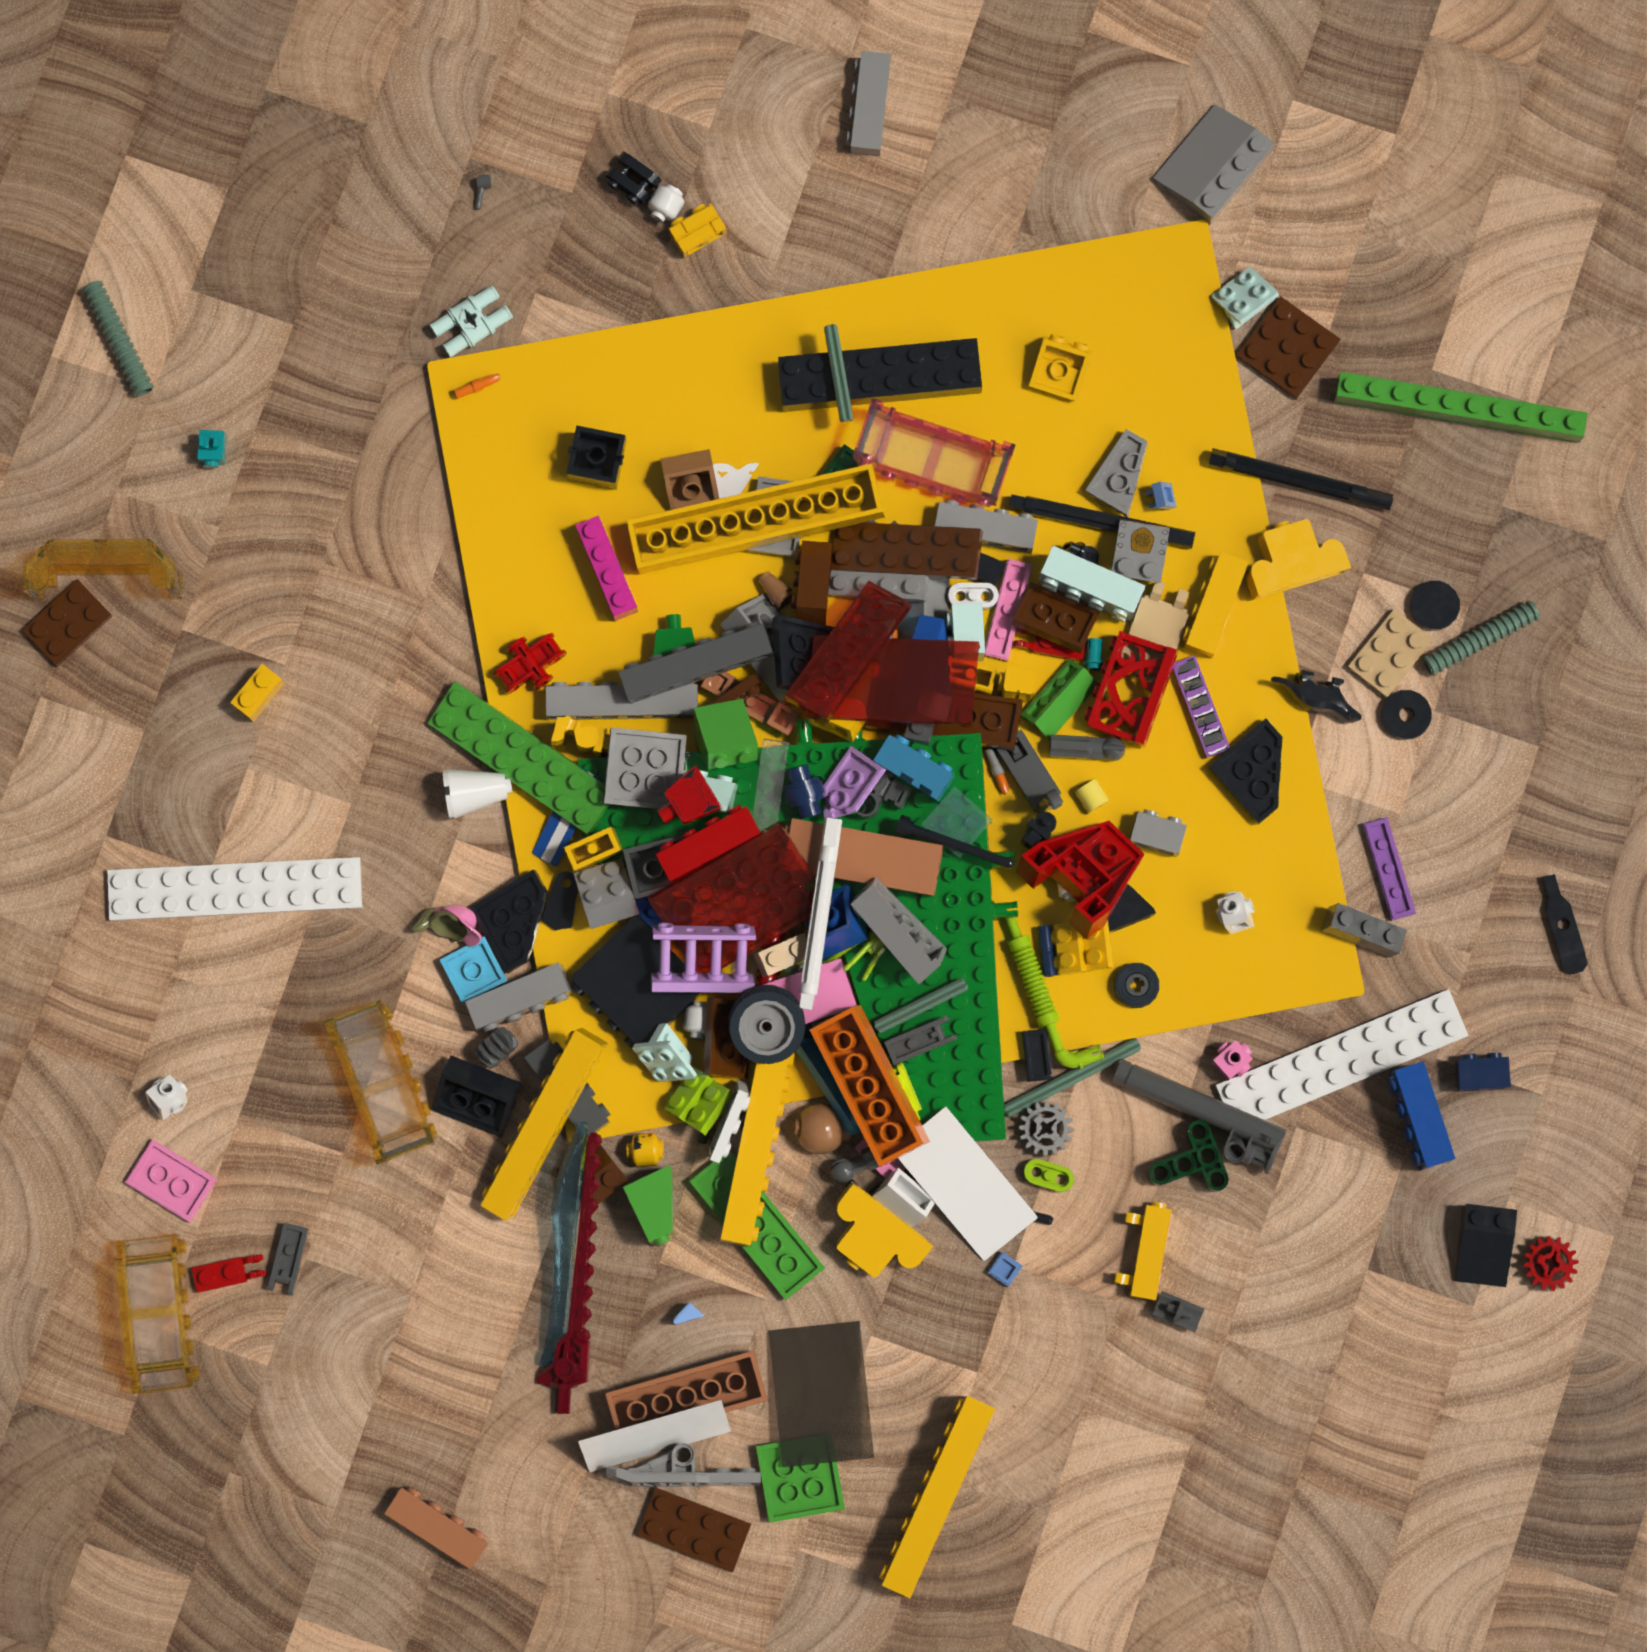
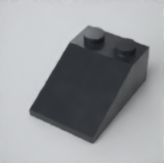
(1485, 1245)

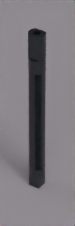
(1300, 479)
(1090, 517)

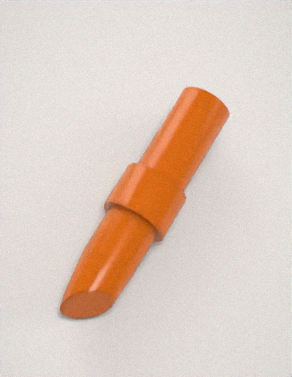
(476, 385)

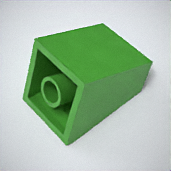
(724, 734)
(653, 1204)

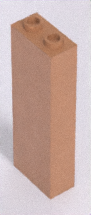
(866, 855)

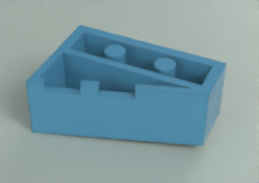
(915, 767)

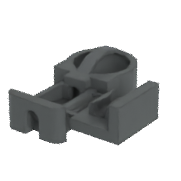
(887, 790)

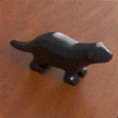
(1319, 697)

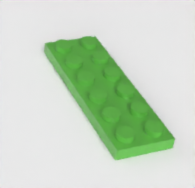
(778, 1248)

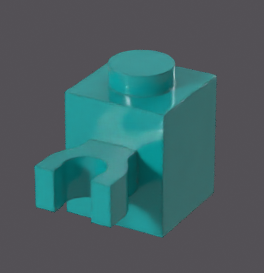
(212, 448)

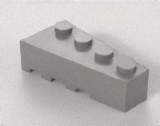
(899, 930)

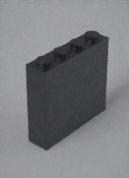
(620, 983)

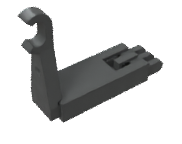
(1031, 775)

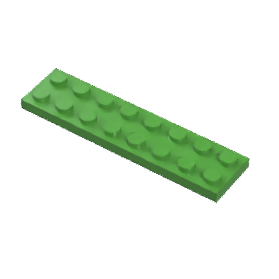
(521, 757)

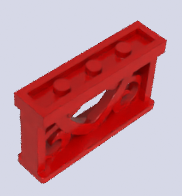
(1159, 667)

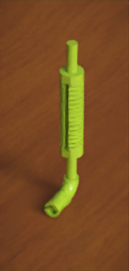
(1042, 1002)

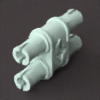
(469, 334)

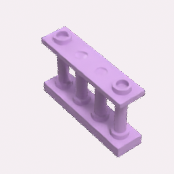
(692, 981)

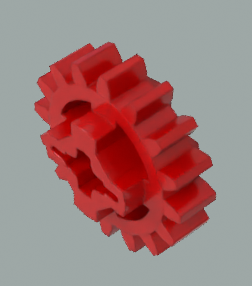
(1561, 1267)

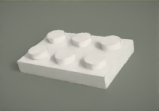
(729, 1122)

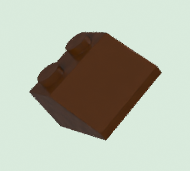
(608, 1174)

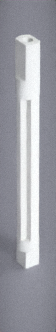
(820, 912)

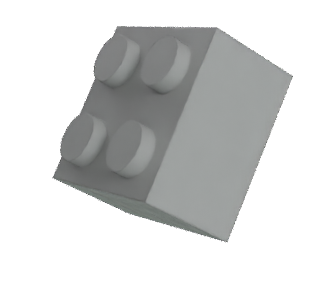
(606, 893)

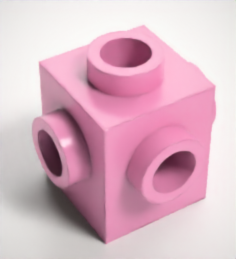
(1224, 1063)

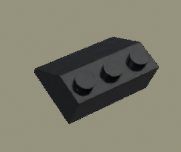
(475, 1096)

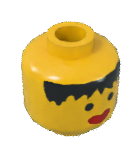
(645, 1149)

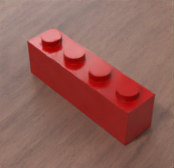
(708, 843)

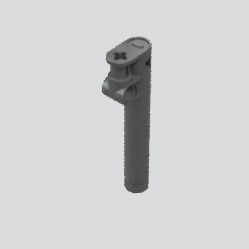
(1255, 1135)

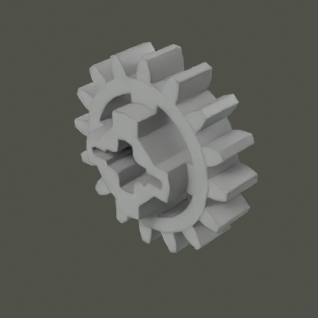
(1037, 1120)

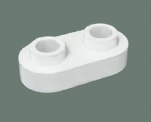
(973, 594)

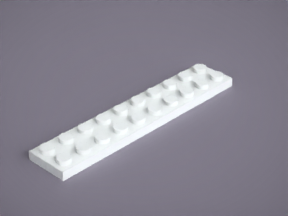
(235, 889)
(1346, 1058)

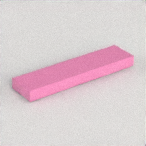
(1009, 599)

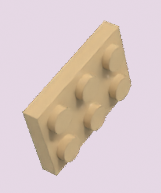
(1390, 653)

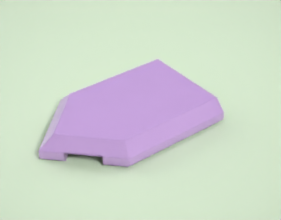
(850, 784)

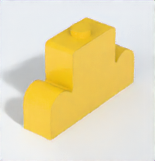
(1293, 559)
(876, 1234)

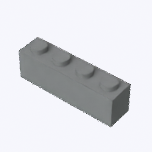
(870, 103)
(998, 527)
(519, 997)

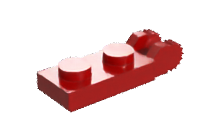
(1046, 647)
(225, 1273)

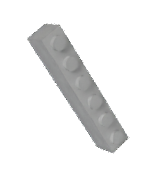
(611, 702)

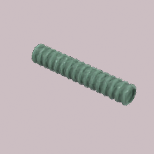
(118, 339)
(1479, 639)

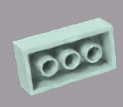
(1091, 584)

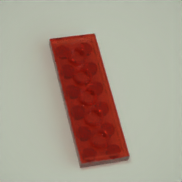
(848, 651)

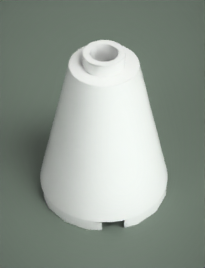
(473, 790)

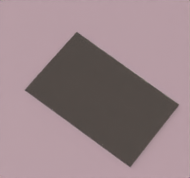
(821, 1394)

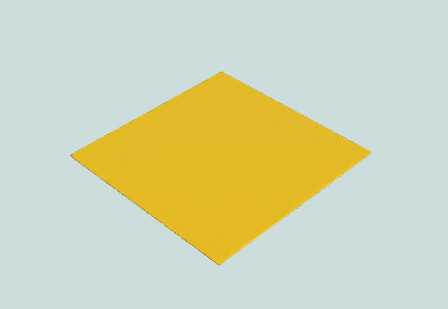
(714, 384)

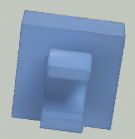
(1163, 496)

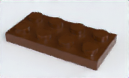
(694, 1529)

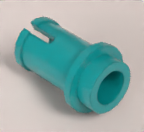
(1093, 654)

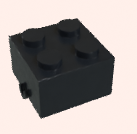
(596, 457)

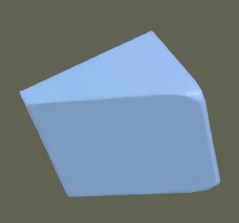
(687, 1314)

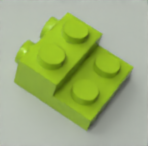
(698, 1101)

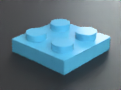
(473, 970)

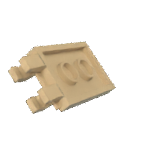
(1157, 623)

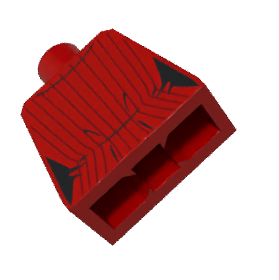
(689, 798)

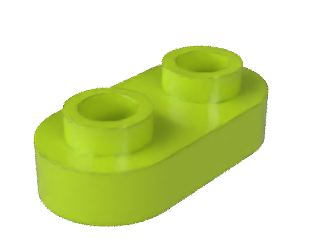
(1048, 1175)

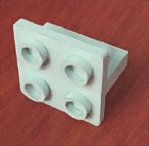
(1245, 297)
(665, 1056)

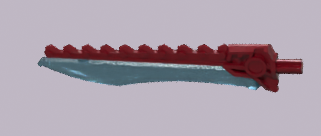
(568, 1359)

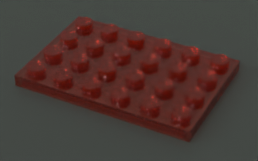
(752, 884)

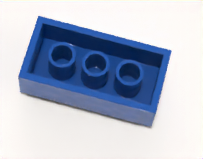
(1421, 1116)

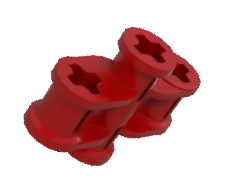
(522, 668)

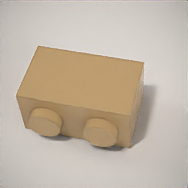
(781, 955)

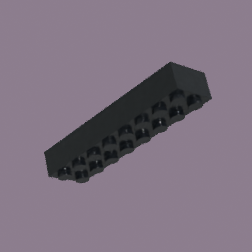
(883, 374)

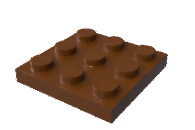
(1288, 347)

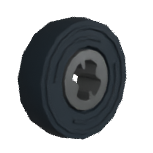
(1126, 977)

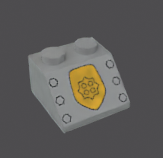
(1140, 551)

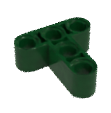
(1194, 1158)

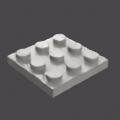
(642, 767)

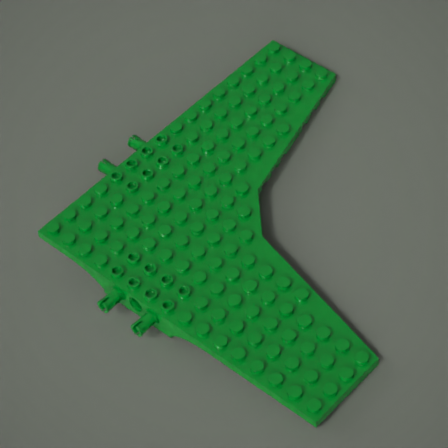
(961, 916)

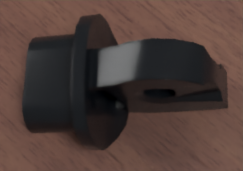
(1081, 550)

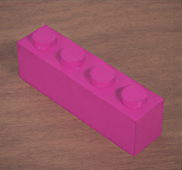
(606, 568)

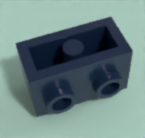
(1482, 1073)

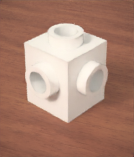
(1235, 912)
(167, 1096)

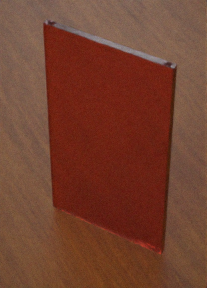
(914, 683)

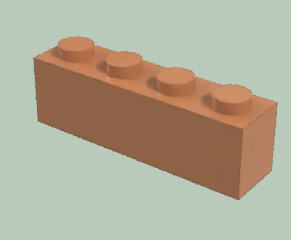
(436, 1527)

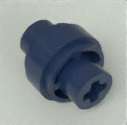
(803, 791)

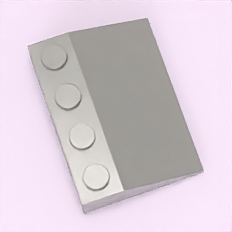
(1214, 163)

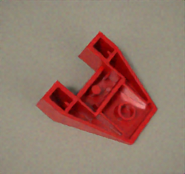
(1090, 866)

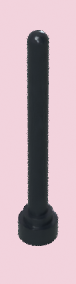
(908, 827)

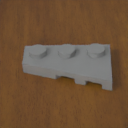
(1119, 473)

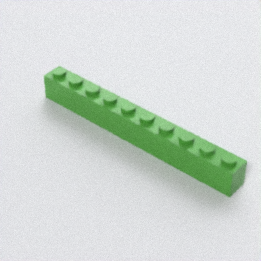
(1460, 407)

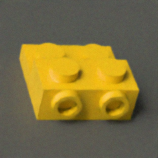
(1060, 367)
(1081, 955)

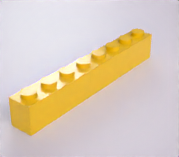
(543, 1124)
(755, 1153)

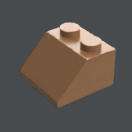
(689, 479)

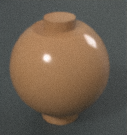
(820, 1129)

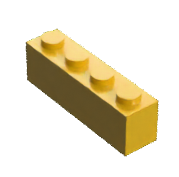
(1216, 604)

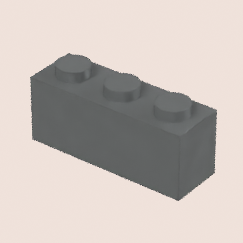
(1363, 930)

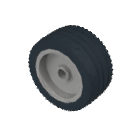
(780, 1037)

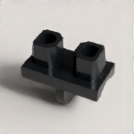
(1039, 829)

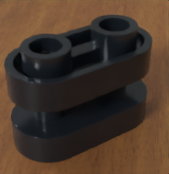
(635, 192)

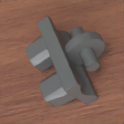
(1178, 1311)

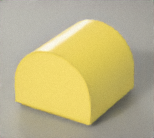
(1091, 796)

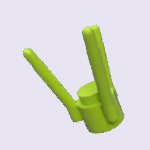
(871, 945)

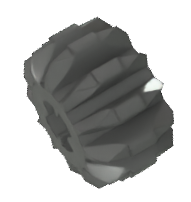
(496, 1047)

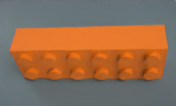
(869, 1085)

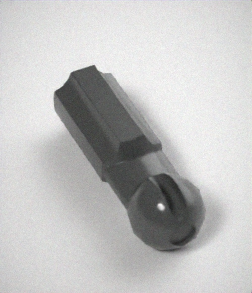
(1086, 747)
(845, 1169)

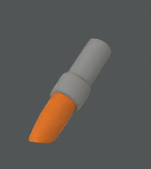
(997, 770)

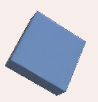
(1005, 1269)

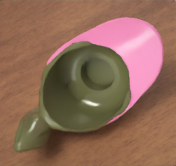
(450, 922)

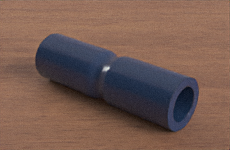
(1047, 954)

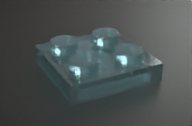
(958, 819)

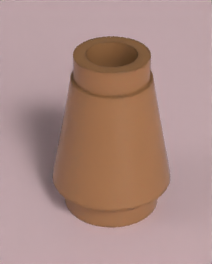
(776, 590)

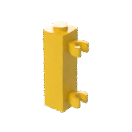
(1150, 1251)

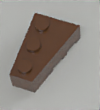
(812, 581)

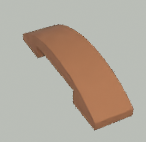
(758, 706)

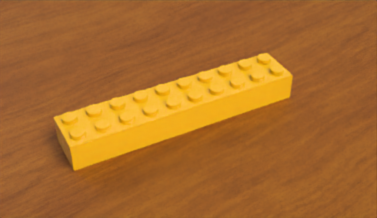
(755, 518)

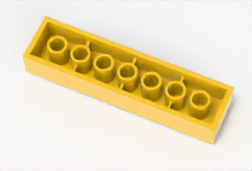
(937, 1497)

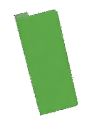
(1060, 698)

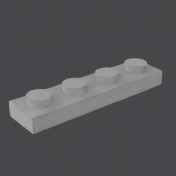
(907, 586)

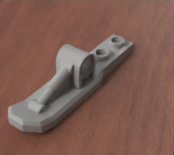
(669, 1472)

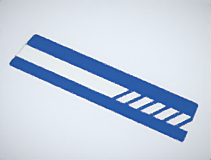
(555, 837)

